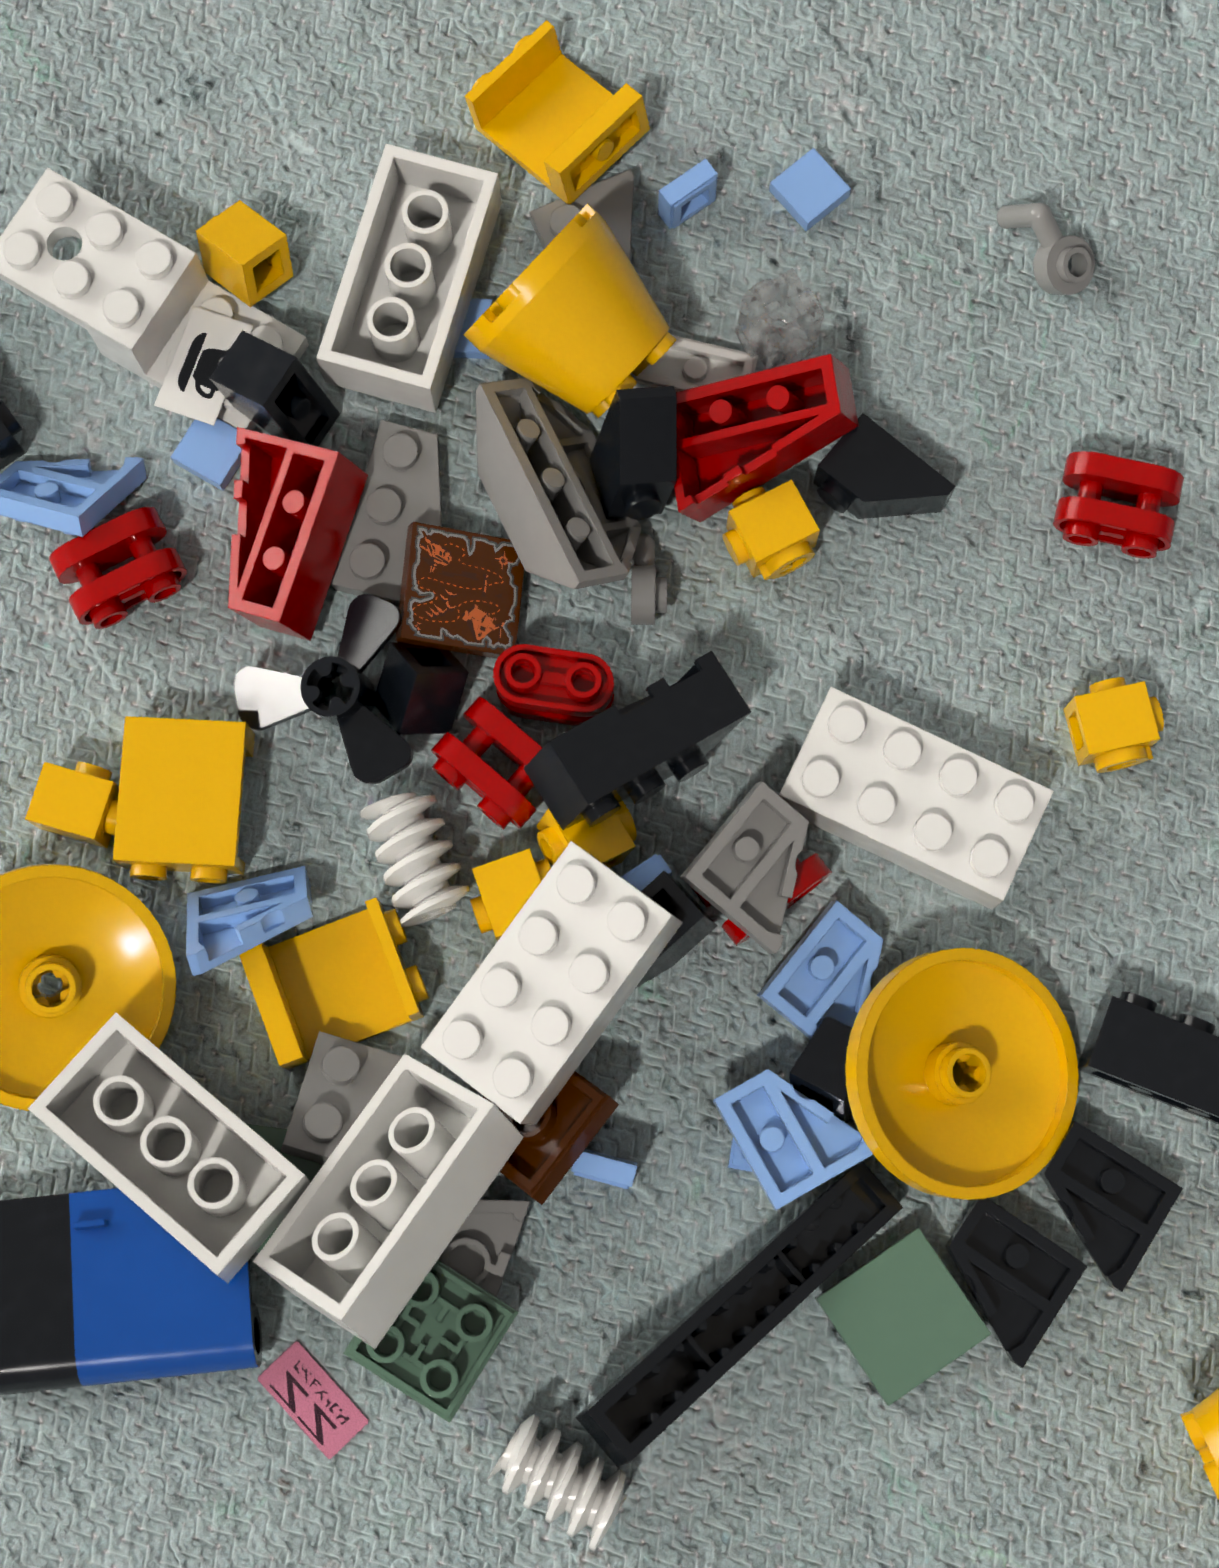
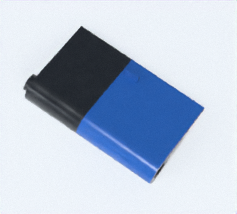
(111, 1298)

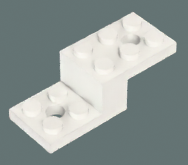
(124, 284)

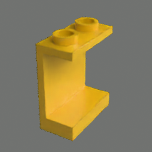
(555, 115)
(181, 797)
(335, 982)

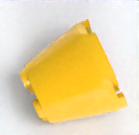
(576, 318)

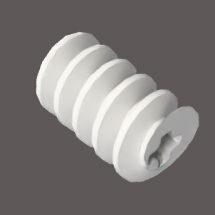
(414, 857)
(561, 1480)

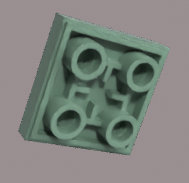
(903, 1316)
(439, 1341)

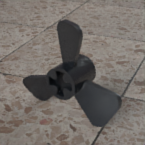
(274, 697)

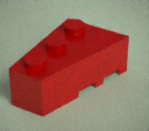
(755, 428)
(290, 529)

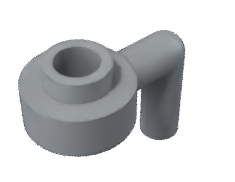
(1053, 254)
(647, 590)

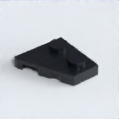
(1108, 1200)
(1012, 1275)

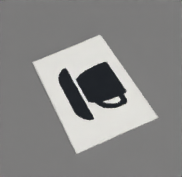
(187, 381)

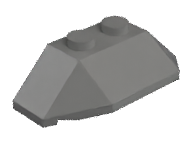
(544, 488)

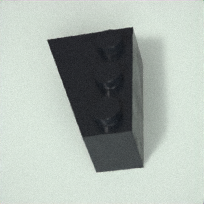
(637, 746)

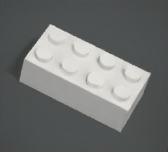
(410, 278)
(915, 799)
(551, 985)
(171, 1147)
(389, 1199)

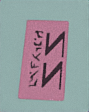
(313, 1400)

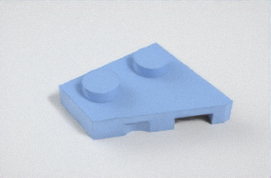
(66, 492)
(243, 915)
(826, 972)
(788, 1137)

